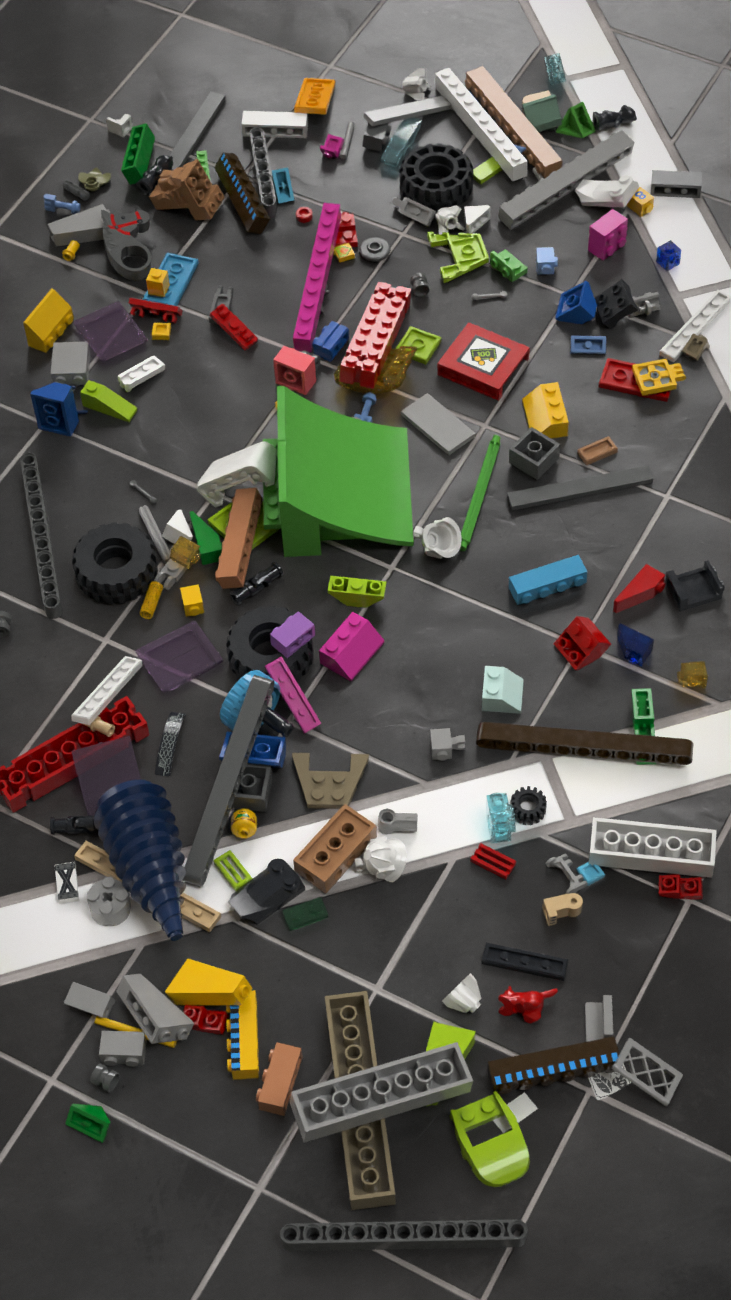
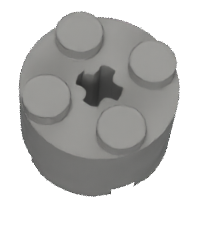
(108, 902)

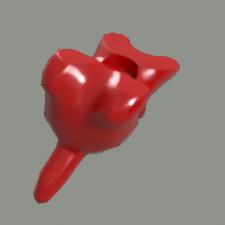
(526, 1003)

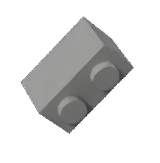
(122, 1048)

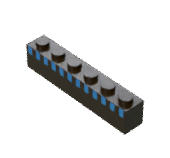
(242, 193)
(553, 1065)

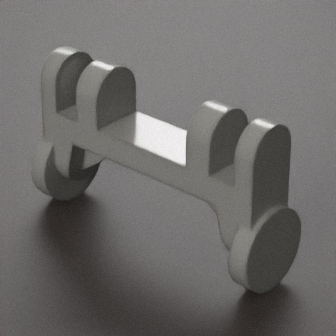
(560, 862)

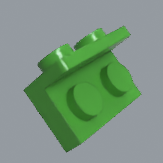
(507, 265)

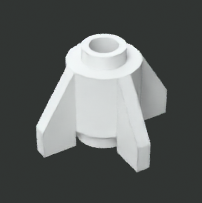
(415, 84)
(448, 219)
(464, 996)

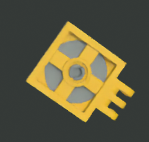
(657, 376)

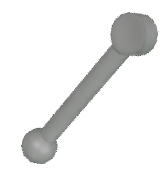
(503, 294)

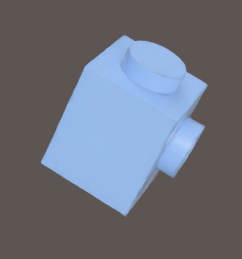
(545, 260)

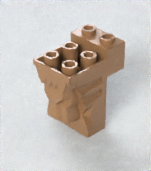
(188, 189)

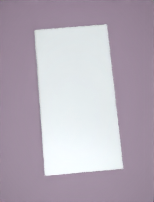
(521, 1108)

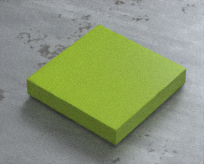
(424, 341)

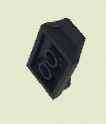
(267, 892)

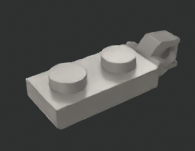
(415, 210)

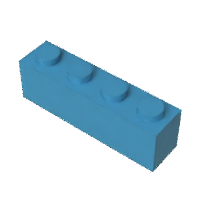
(548, 579)

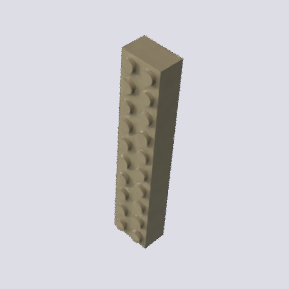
(365, 1145)

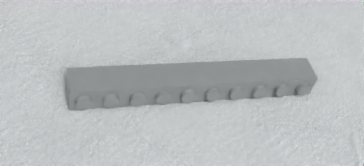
(565, 179)

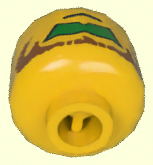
(243, 823)

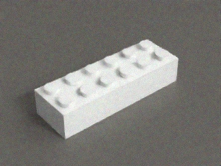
(653, 847)

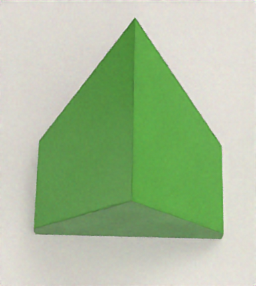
(576, 122)

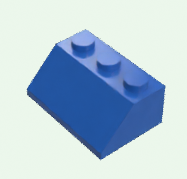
(55, 408)
(266, 750)

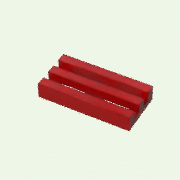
(494, 858)

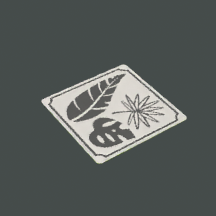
(607, 1083)

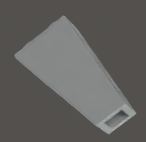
(81, 227)
(153, 1010)

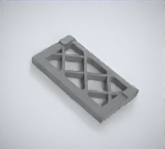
(662, 1066)

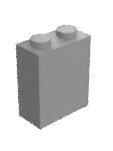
(70, 363)

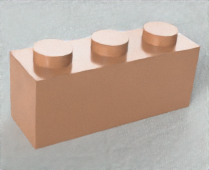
(279, 1079)

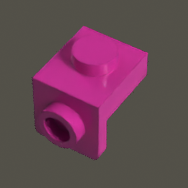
(332, 146)

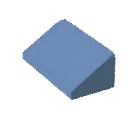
(588, 344)

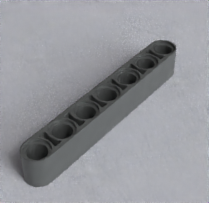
(263, 171)

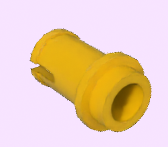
(69, 253)

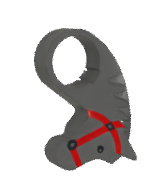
(120, 241)

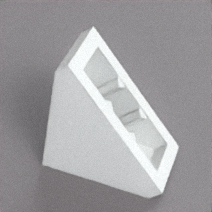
(476, 217)
(177, 527)

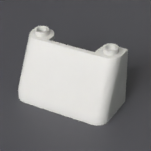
(250, 464)

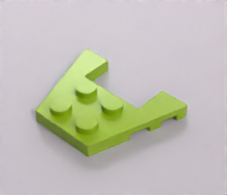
(466, 250)

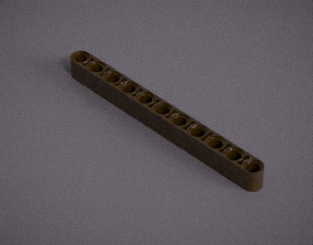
(585, 743)

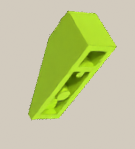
(106, 401)

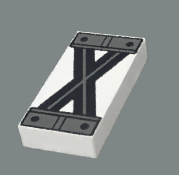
(66, 882)

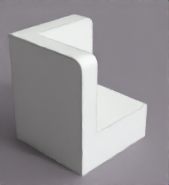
(120, 127)

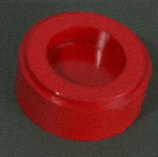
(304, 214)

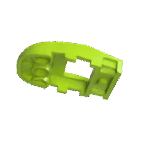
(500, 1158)

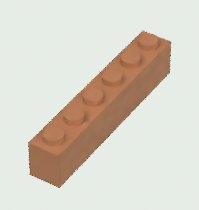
(239, 538)

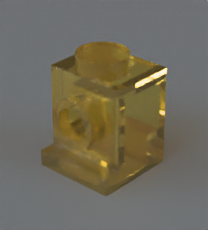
(693, 674)

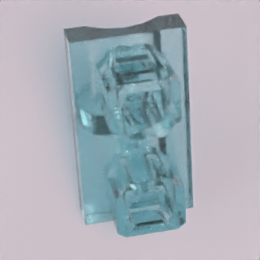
(555, 69)

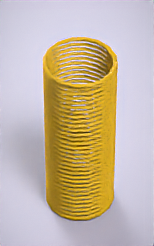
(150, 595)

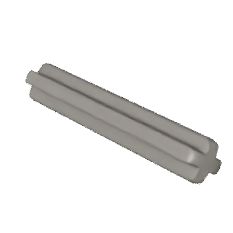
(155, 533)

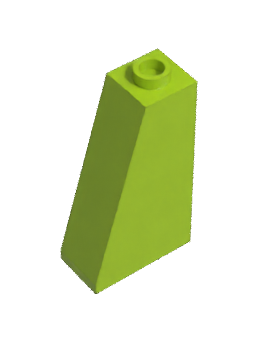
(445, 1034)

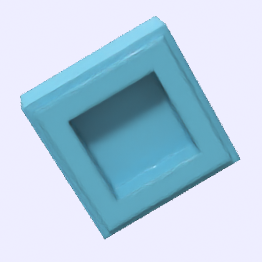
(590, 873)

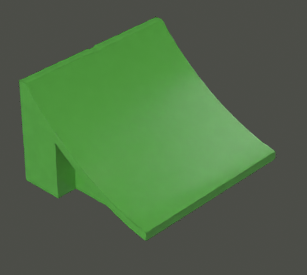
(336, 479)

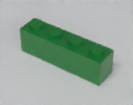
(138, 153)

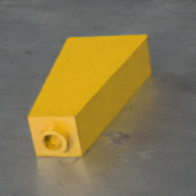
(207, 985)

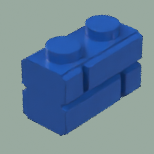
(330, 341)

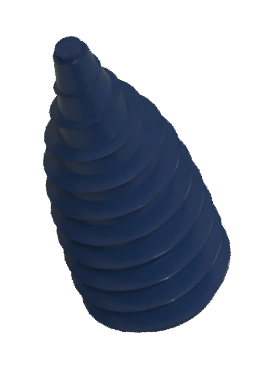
(145, 849)

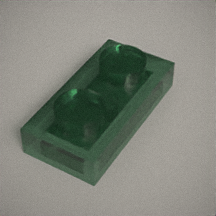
(305, 913)

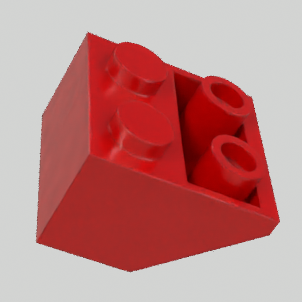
(582, 643)

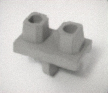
(646, 303)

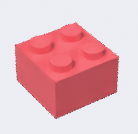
(294, 370)

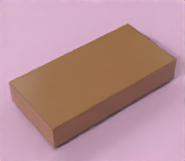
(597, 450)

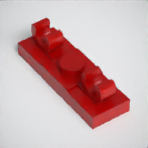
(155, 308)
(233, 326)

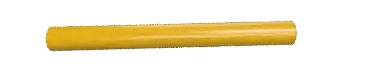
(124, 1027)

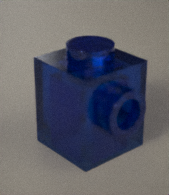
(668, 255)

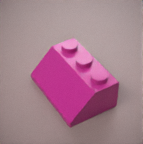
(350, 646)

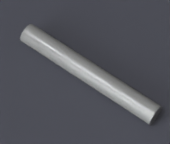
(347, 139)

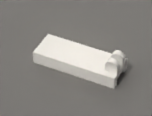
(140, 373)

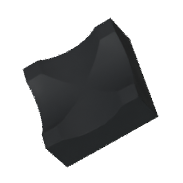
(615, 303)

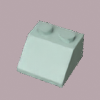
(501, 690)

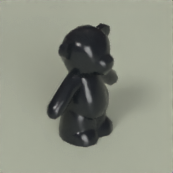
(611, 118)
(152, 175)

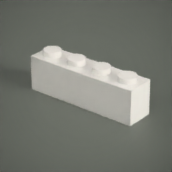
(276, 124)

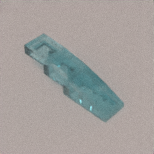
(401, 141)

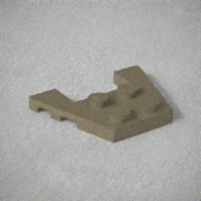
(329, 788)

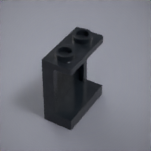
(695, 586)

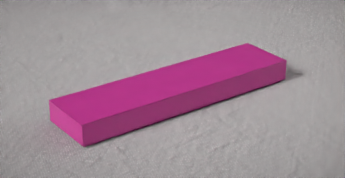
(293, 695)

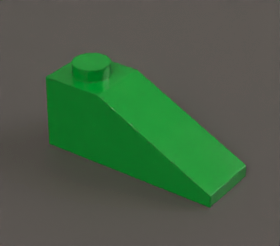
(207, 539)

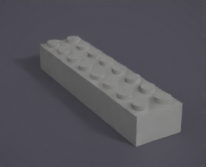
(380, 1092)

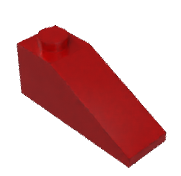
(640, 589)

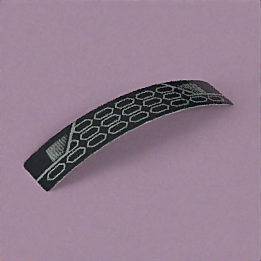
(168, 744)

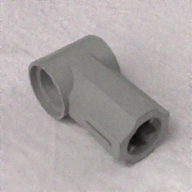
(397, 822)

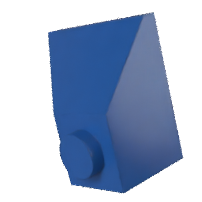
(577, 305)

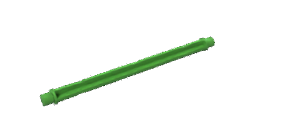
(479, 492)

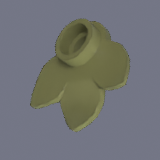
(94, 179)

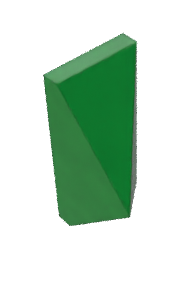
(89, 1120)

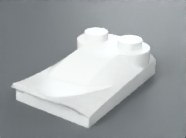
(607, 192)

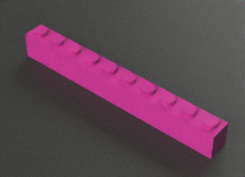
(317, 277)

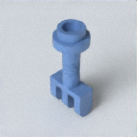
(51, 204)
(368, 399)

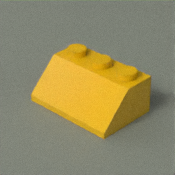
(48, 321)
(546, 410)

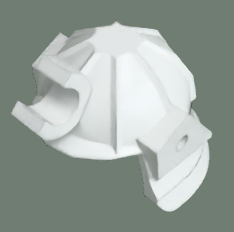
(440, 538)
(383, 859)

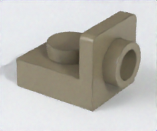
(696, 346)

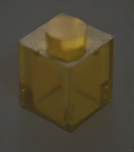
(185, 552)

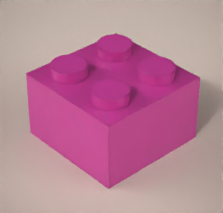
(607, 234)

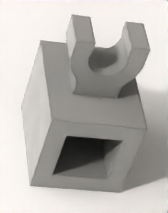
(443, 743)

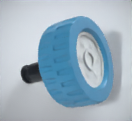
(234, 700)

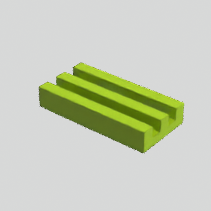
(242, 882)

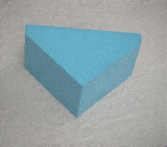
(282, 185)

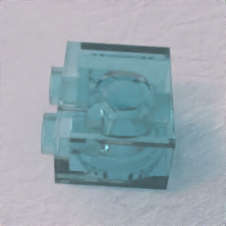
(499, 817)

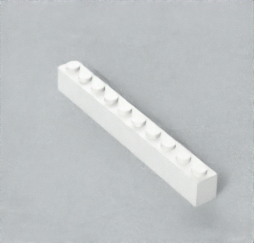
(481, 124)

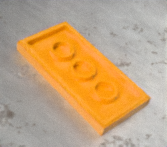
(315, 96)

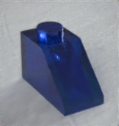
(634, 645)

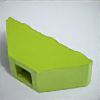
(356, 591)

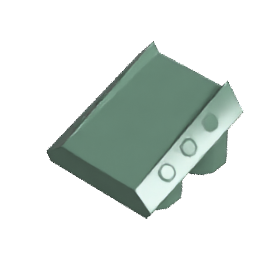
(543, 113)

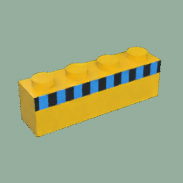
(244, 1039)

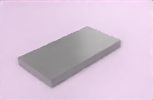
(438, 424)

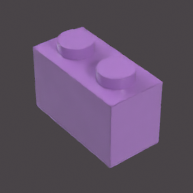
(292, 634)

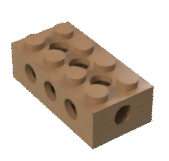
(334, 848)

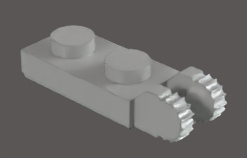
(171, 571)

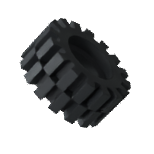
(529, 795)

